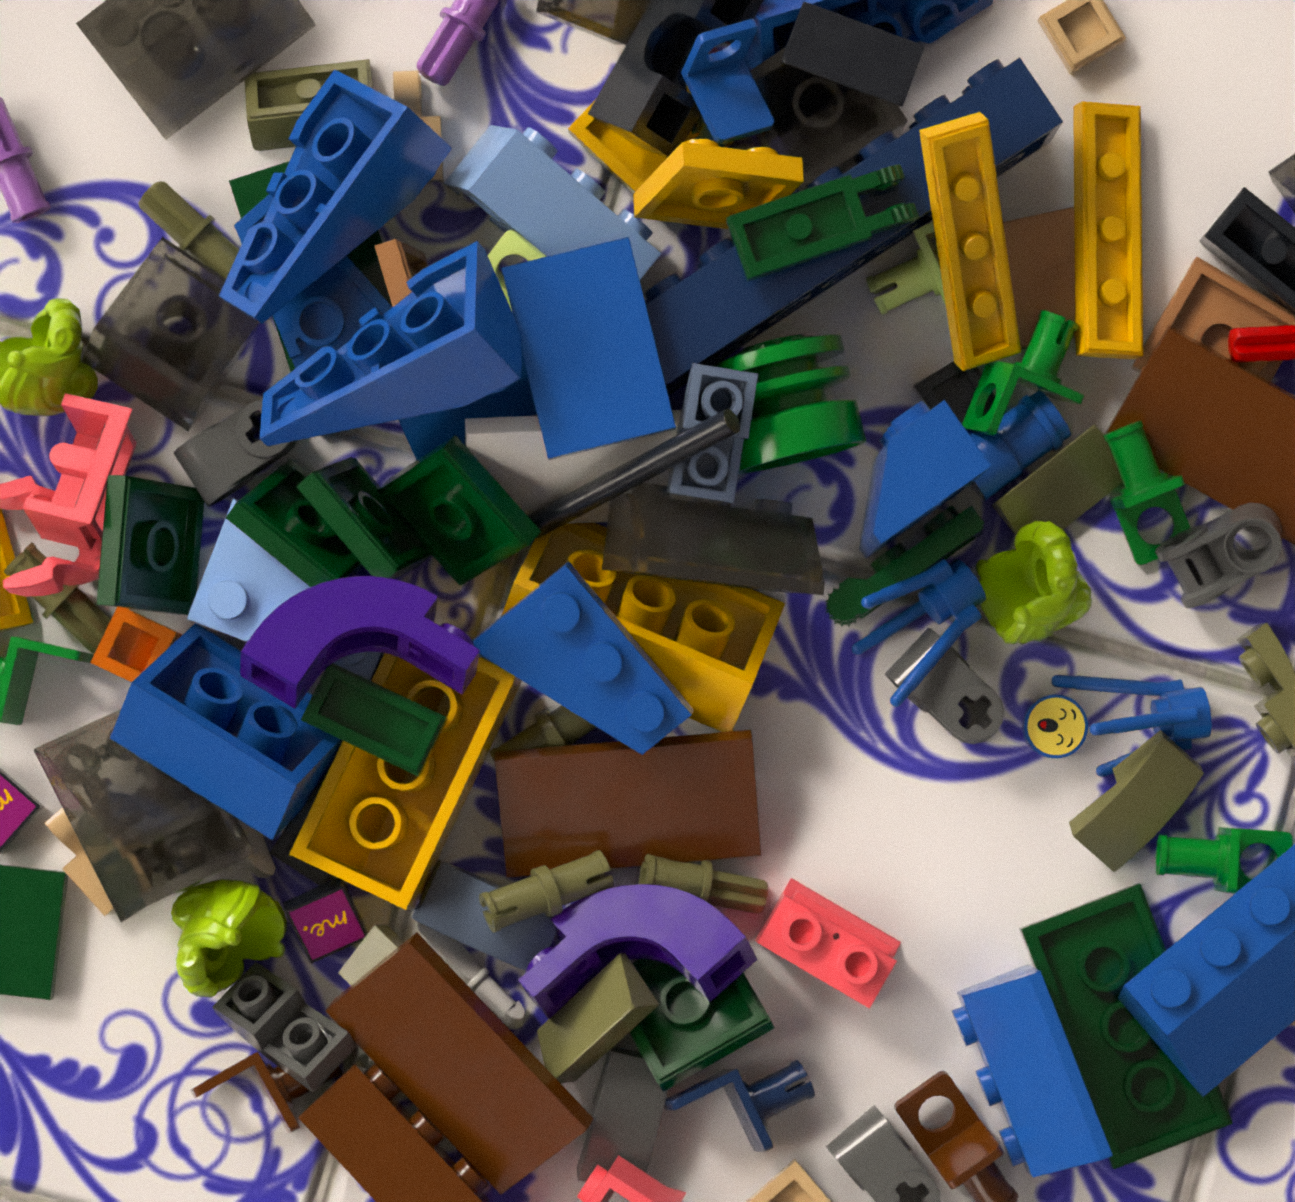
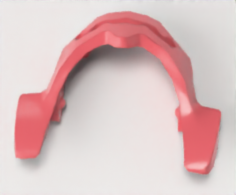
(54, 571)

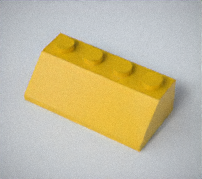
(695, 632)
(386, 824)

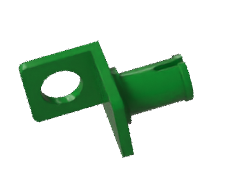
(1036, 371)
(1143, 489)
(18, 672)
(1216, 857)

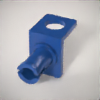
(724, 86)

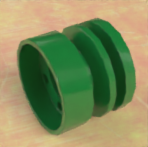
(790, 404)

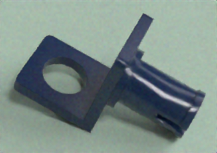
(752, 1102)

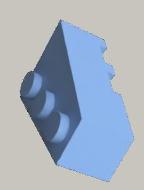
(530, 193)
(246, 586)

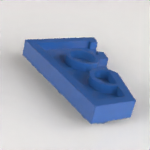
(327, 309)
(585, 660)

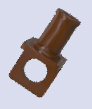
(276, 1083)
(962, 1147)

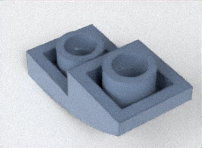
(715, 470)
(453, 908)

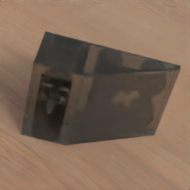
(136, 822)

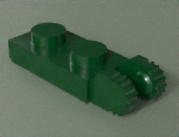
(814, 222)
(945, 536)

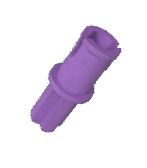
(453, 38)
(17, 176)

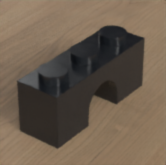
(646, 91)

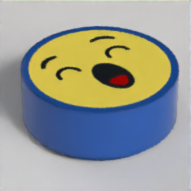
(1055, 726)

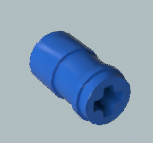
(1021, 439)

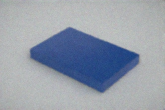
(588, 348)

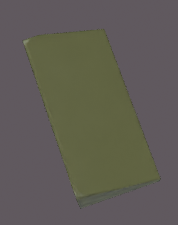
(280, 97)
(1063, 485)
(595, 1020)

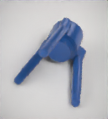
(949, 594)
(1179, 712)

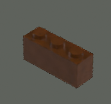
(385, 1145)

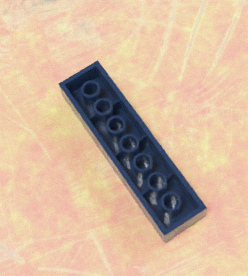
(721, 312)

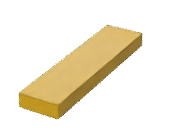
(1108, 230)
(970, 240)

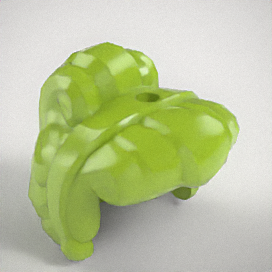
(48, 365)
(1034, 585)
(220, 929)

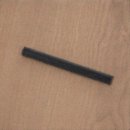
(636, 471)

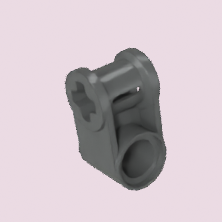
(227, 455)
(1218, 554)
(947, 686)
(880, 1159)

